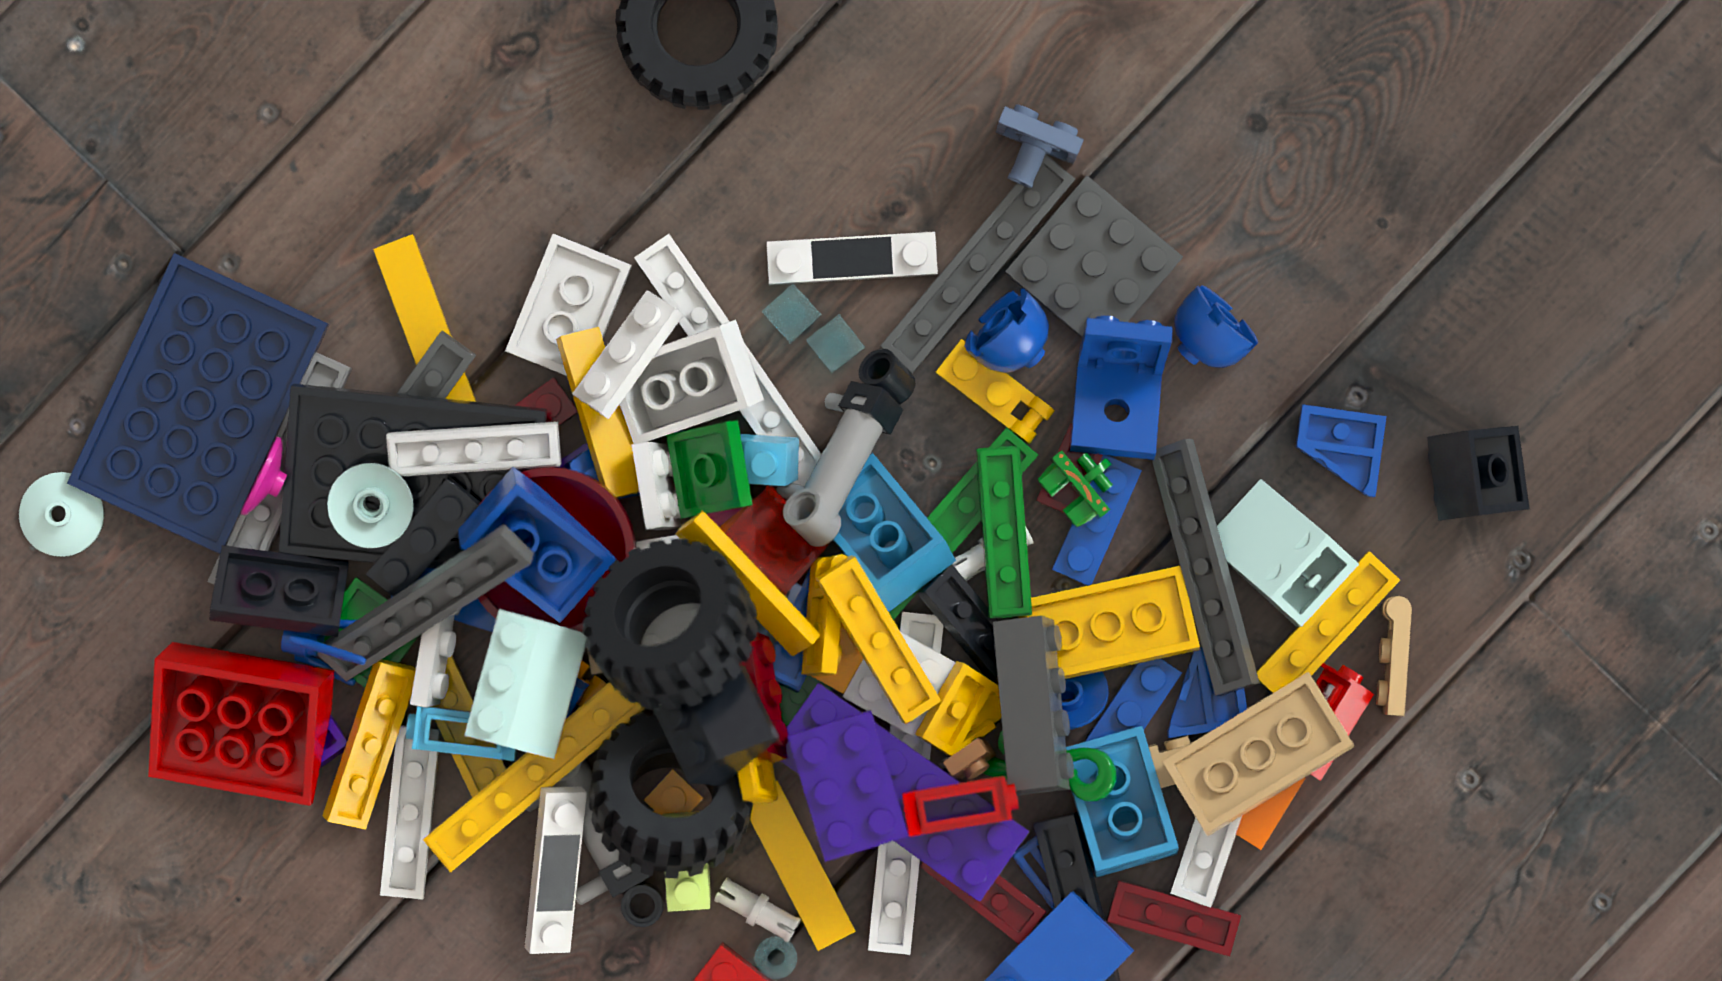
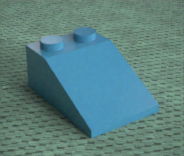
(890, 536)
(1133, 820)

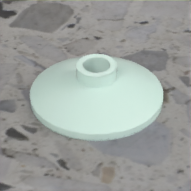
(359, 523)
(72, 534)

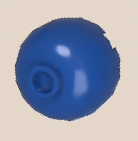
(1211, 331)
(1012, 334)

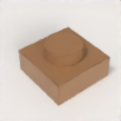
(970, 760)

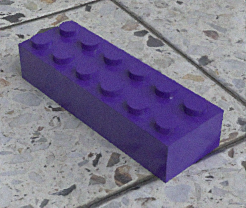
(966, 855)

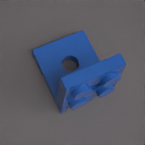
(1123, 368)

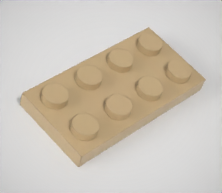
(1258, 754)

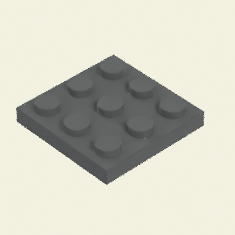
(1093, 260)

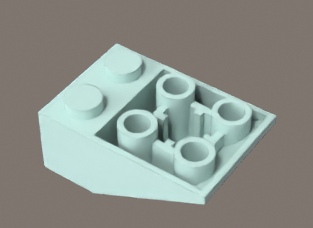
(1283, 553)

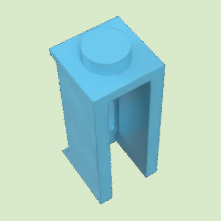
(419, 731)

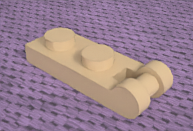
(1395, 653)

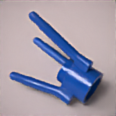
(307, 645)

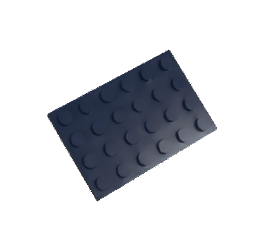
(197, 403)

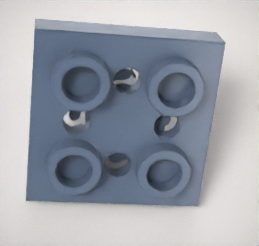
(1036, 141)

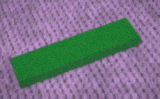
(1004, 532)

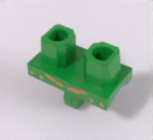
(1089, 502)

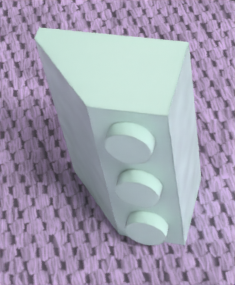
(526, 684)

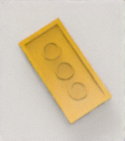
(1121, 621)

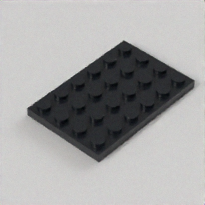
(348, 427)

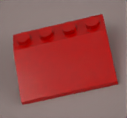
(239, 722)

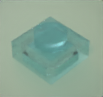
(791, 313)
(835, 344)

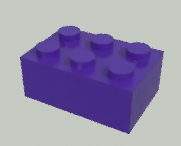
(848, 785)

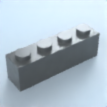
(1032, 704)

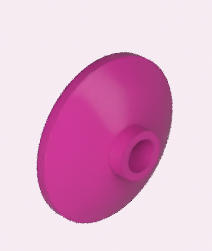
(268, 480)

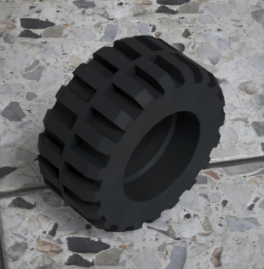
(700, 84)
(697, 658)
(645, 836)

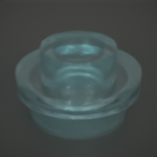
(775, 971)

